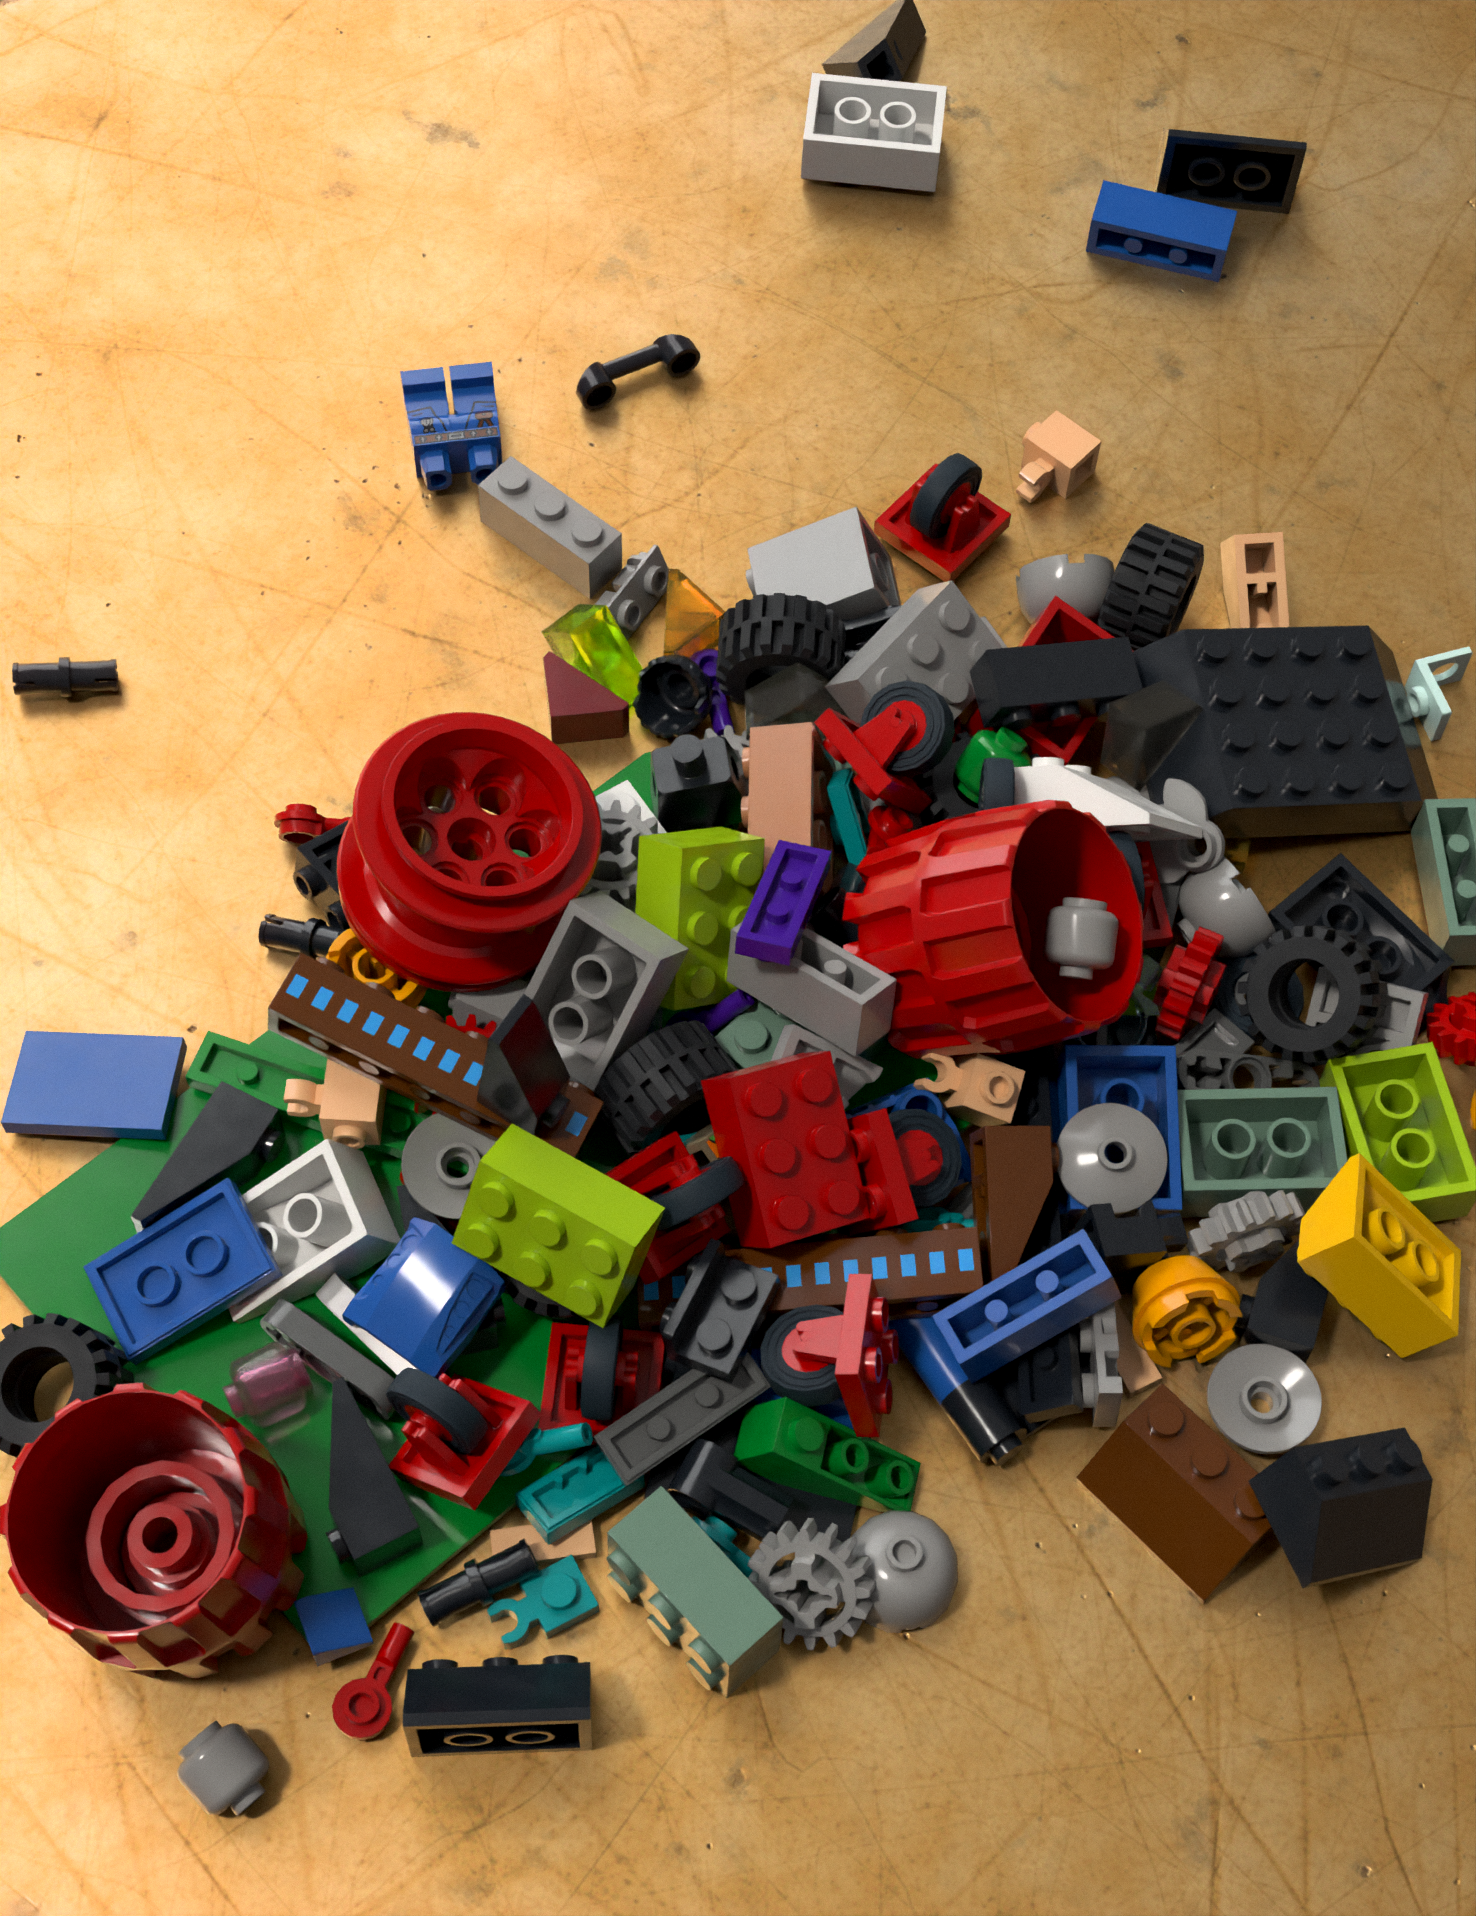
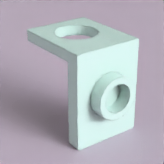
(1424, 691)

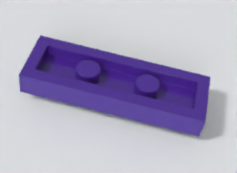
(783, 903)

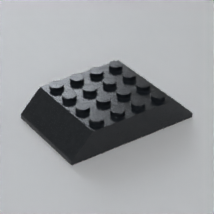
(1292, 730)

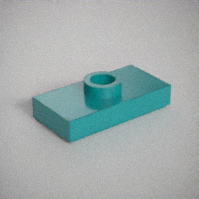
(850, 820)
(573, 1495)

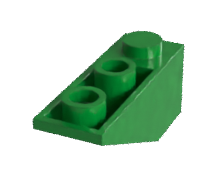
(824, 1457)

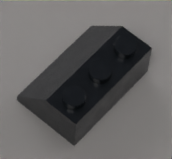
(1229, 170)
(1348, 1505)
(498, 1707)

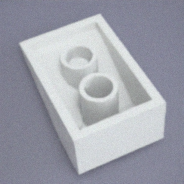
(1108, 801)
(317, 1221)

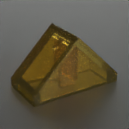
(691, 617)

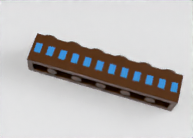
(406, 1050)
(912, 1270)

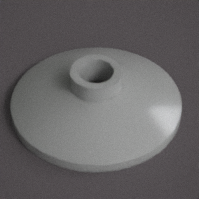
(425, 1163)
(1095, 1180)
(1269, 1375)

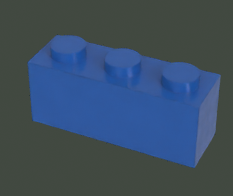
(1160, 231)
(1027, 1306)

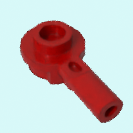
(302, 823)
(364, 1705)

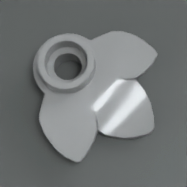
(1178, 857)

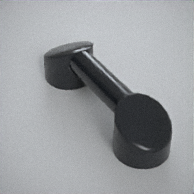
(674, 352)

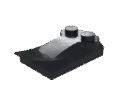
(1350, 902)

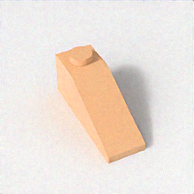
(1255, 580)

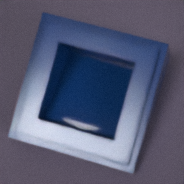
(333, 1624)

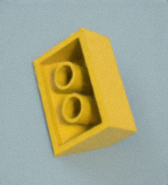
(1382, 1259)

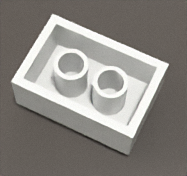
(873, 132)

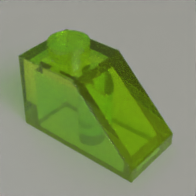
(596, 646)

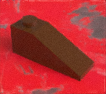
(1009, 1186)

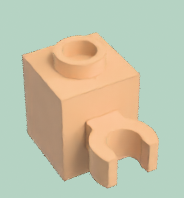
(1057, 457)
(975, 1087)
(347, 1104)

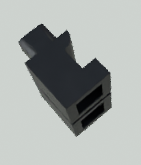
(1133, 1242)

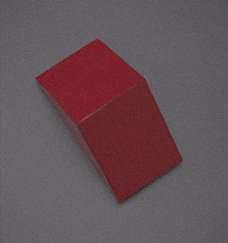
(581, 706)

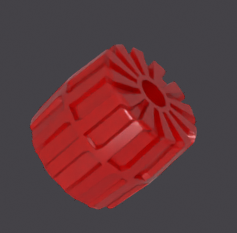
(964, 927)
(103, 1497)

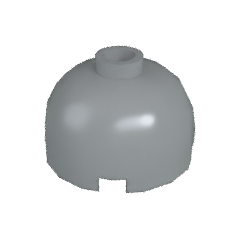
(1077, 584)
(1223, 907)
(911, 1569)

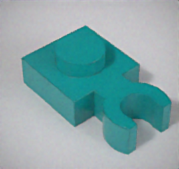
(552, 1600)

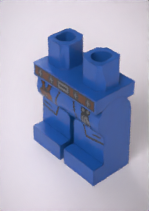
(455, 441)

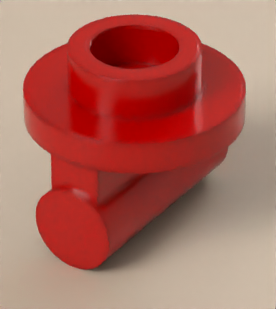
(884, 825)

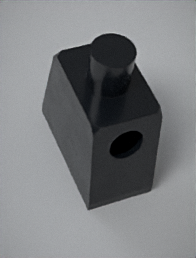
(697, 784)

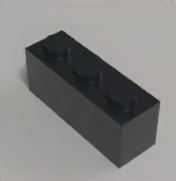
(1053, 682)

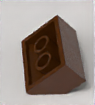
(1179, 1493)

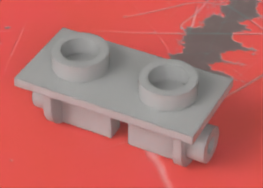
(638, 590)

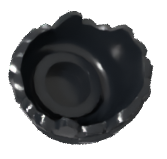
(673, 696)

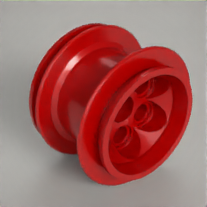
(467, 905)

